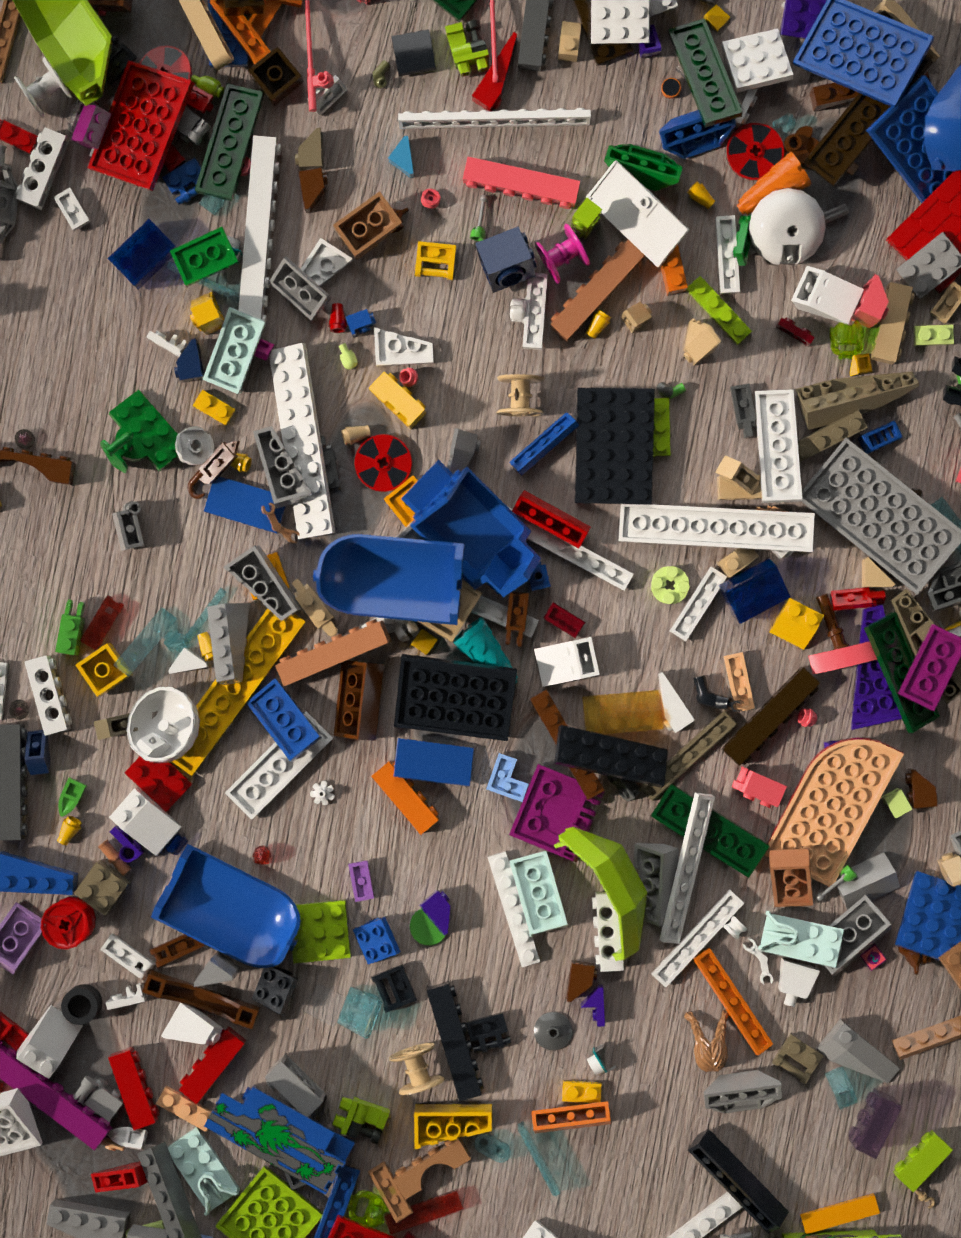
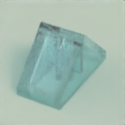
(841, 1087)

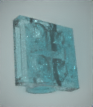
(360, 1012)

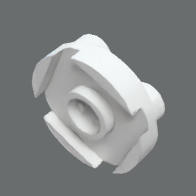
(184, 441)

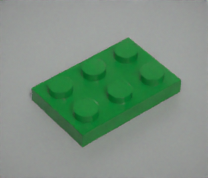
(204, 256)

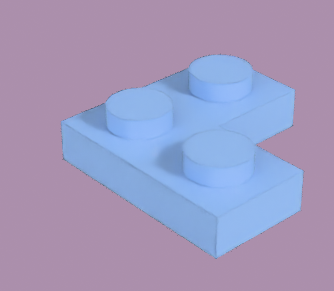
(501, 779)

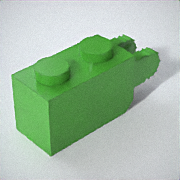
(71, 630)

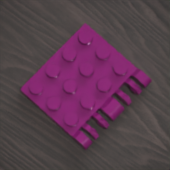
(549, 808)

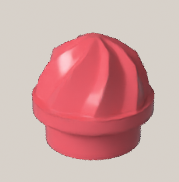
(408, 377)
(807, 717)

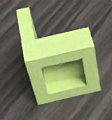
(897, 802)

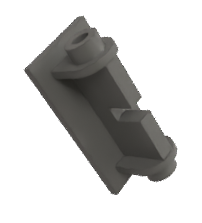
(627, 789)

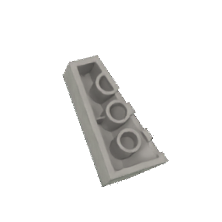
(281, 474)
(228, 638)

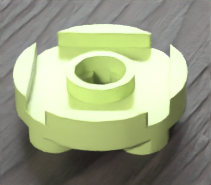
(667, 595)

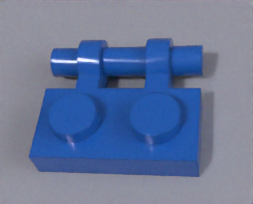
(181, 178)

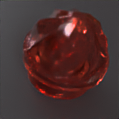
(262, 855)

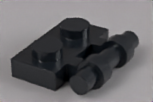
(118, 60)
(487, 1027)

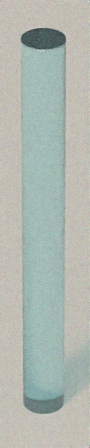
(200, 621)

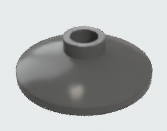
(551, 1021)

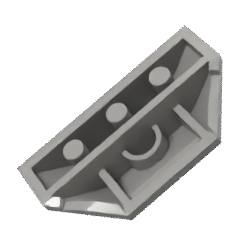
(742, 1092)

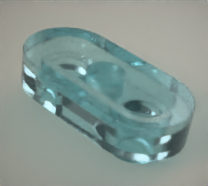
(491, 1148)

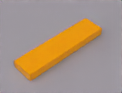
(839, 1213)

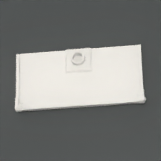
(637, 214)

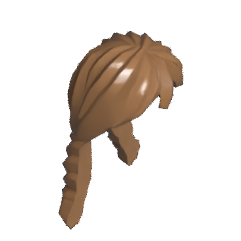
(713, 1054)

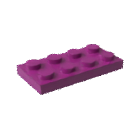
(932, 668)

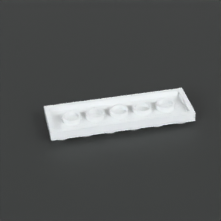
(778, 446)
(272, 774)

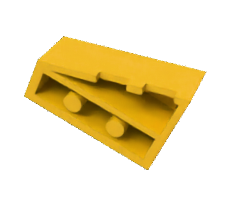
(206, 314)
(398, 399)

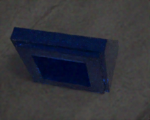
(176, 844)

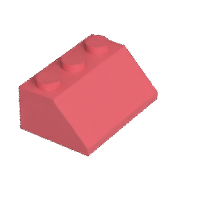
(872, 304)

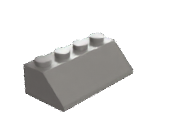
(862, 928)

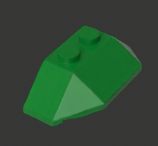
(649, 167)

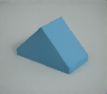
(402, 158)

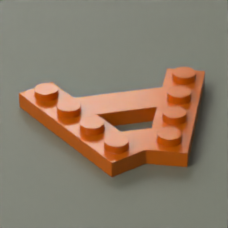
(250, 32)

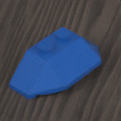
(688, 135)

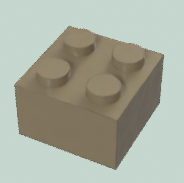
(102, 887)

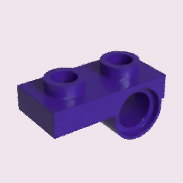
(127, 842)

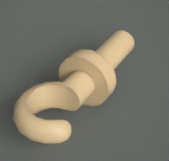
(922, 1196)

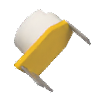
(953, 628)

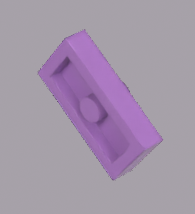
(361, 880)

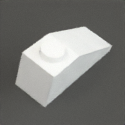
(673, 708)

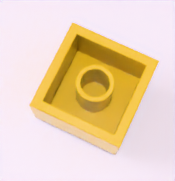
(100, 671)

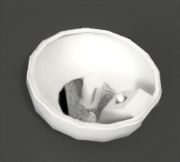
(787, 226)
(170, 731)

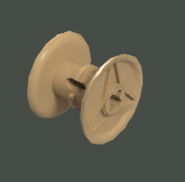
(521, 386)
(416, 1068)

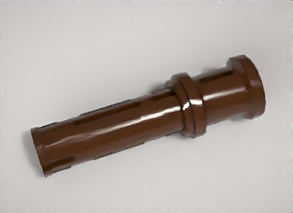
(835, 631)

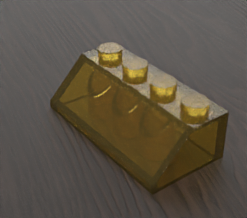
(623, 712)

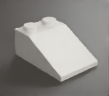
(145, 821)
(48, 1042)

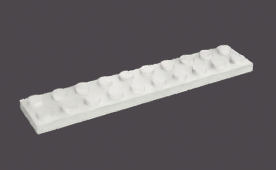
(302, 437)
(717, 527)

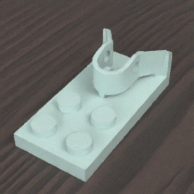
(234, 350)
(538, 893)
(801, 940)
(203, 1169)

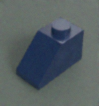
(190, 363)
(37, 753)

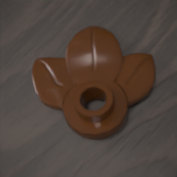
(804, 142)

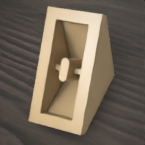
(873, 576)

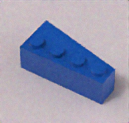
(32, 876)

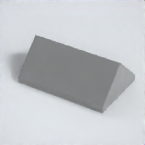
(299, 288)
(874, 880)
(217, 970)

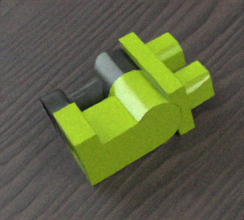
(468, 53)
(358, 1114)

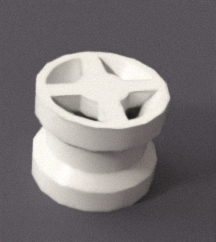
(735, 927)

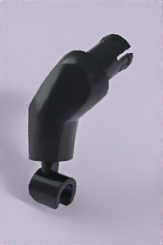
(711, 699)

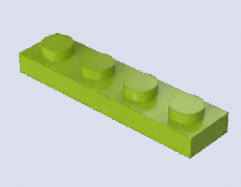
(718, 310)

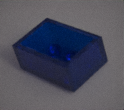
(143, 254)
(754, 591)

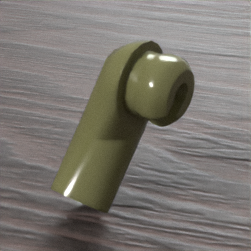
(379, 74)

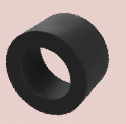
(94, 998)

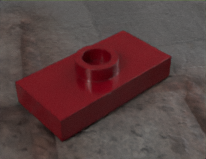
(564, 620)

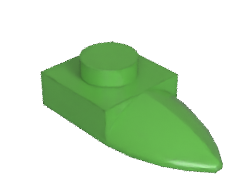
(70, 796)

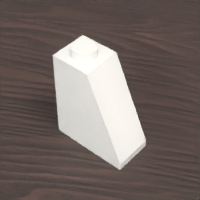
(192, 1026)

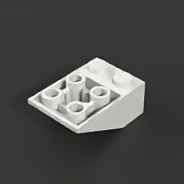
(827, 295)
(567, 661)

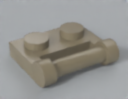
(801, 1053)

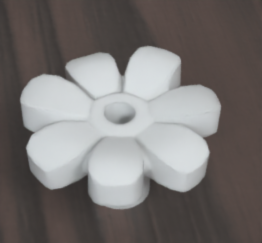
(326, 793)

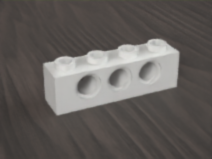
(37, 197)
(39, 688)
(604, 961)

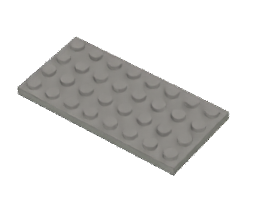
(881, 516)

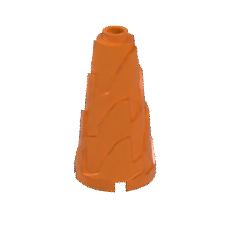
(782, 175)

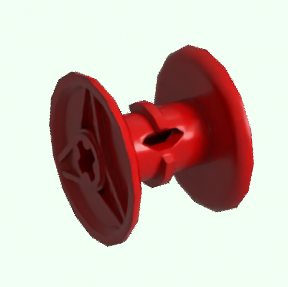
(58, 931)

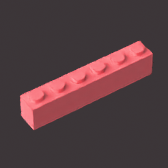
(521, 182)

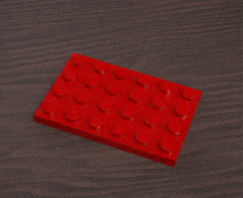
(141, 125)

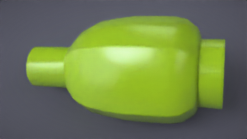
(209, 85)

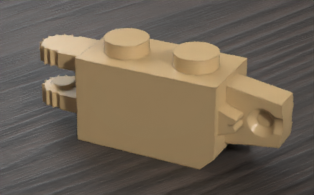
(315, 607)

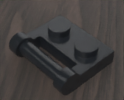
(400, 987)

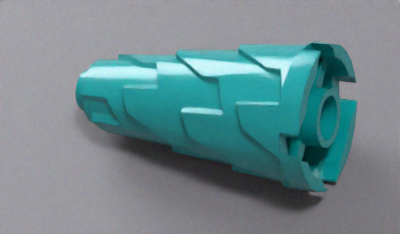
(481, 645)

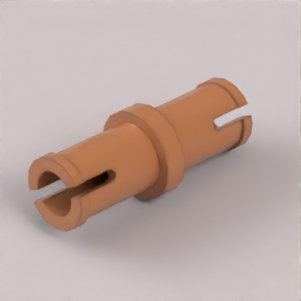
(114, 857)

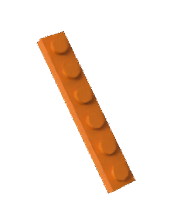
(732, 1001)

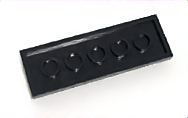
(611, 756)

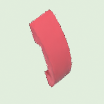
(841, 657)

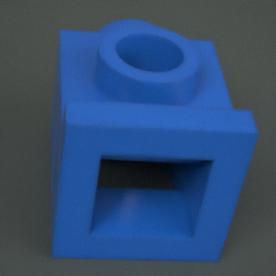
(360, 322)
(537, 584)

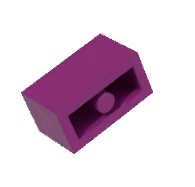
(91, 126)

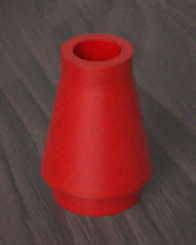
(337, 319)

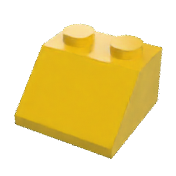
(796, 623)

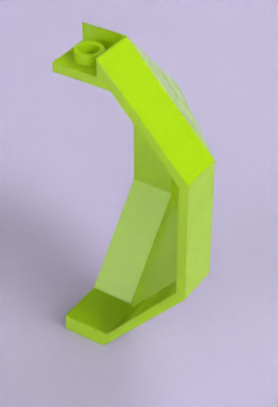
(72, 42)
(618, 880)

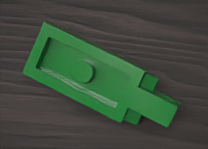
(743, 239)

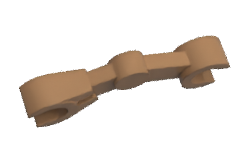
(276, 526)

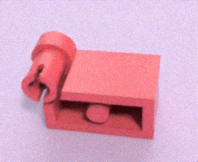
(759, 787)

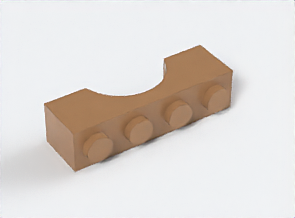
(452, 1153)

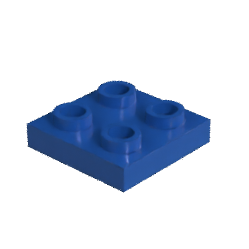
(376, 940)

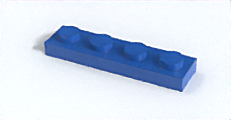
(544, 443)
(337, 1200)

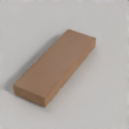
(389, 1191)

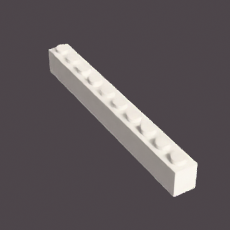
(259, 226)

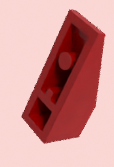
(119, 1177)

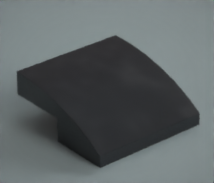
(413, 52)

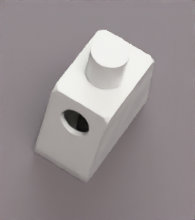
(796, 980)

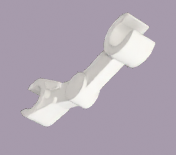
(762, 958)

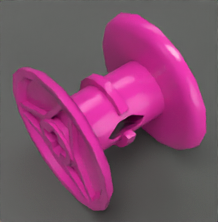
(562, 253)

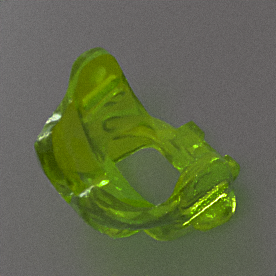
(847, 335)
(374, 1212)

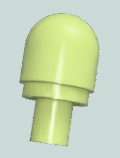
(348, 357)

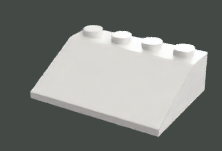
(17, 1124)

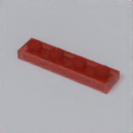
(426, 1211)

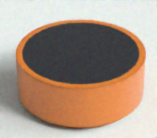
(670, 88)

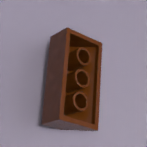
(358, 700)

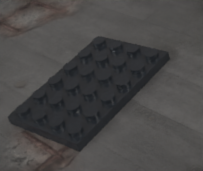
(615, 445)
(455, 697)

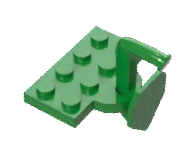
(143, 431)

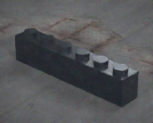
(454, 1041)
(738, 1181)

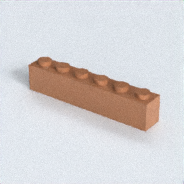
(598, 289)
(333, 653)

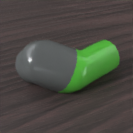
(670, 392)

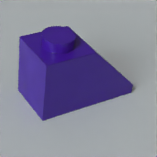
(437, 910)

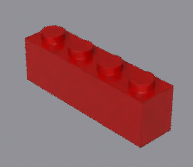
(551, 519)
(212, 1065)
(133, 1088)

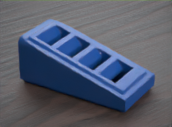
(868, 440)

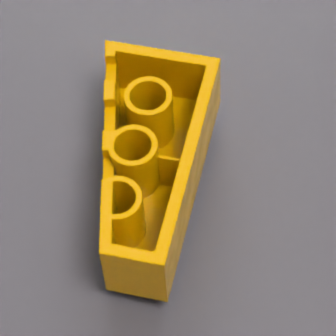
(449, 1121)

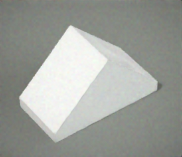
(187, 661)

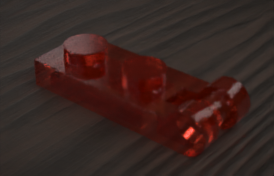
(101, 623)

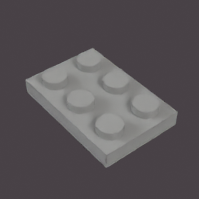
(931, 265)

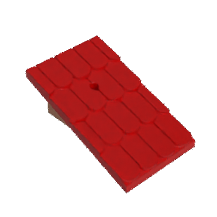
(935, 215)

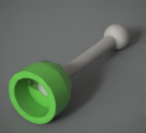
(478, 232)
(847, 874)

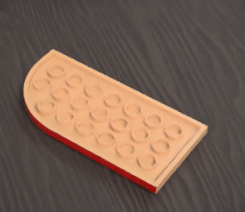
(835, 803)

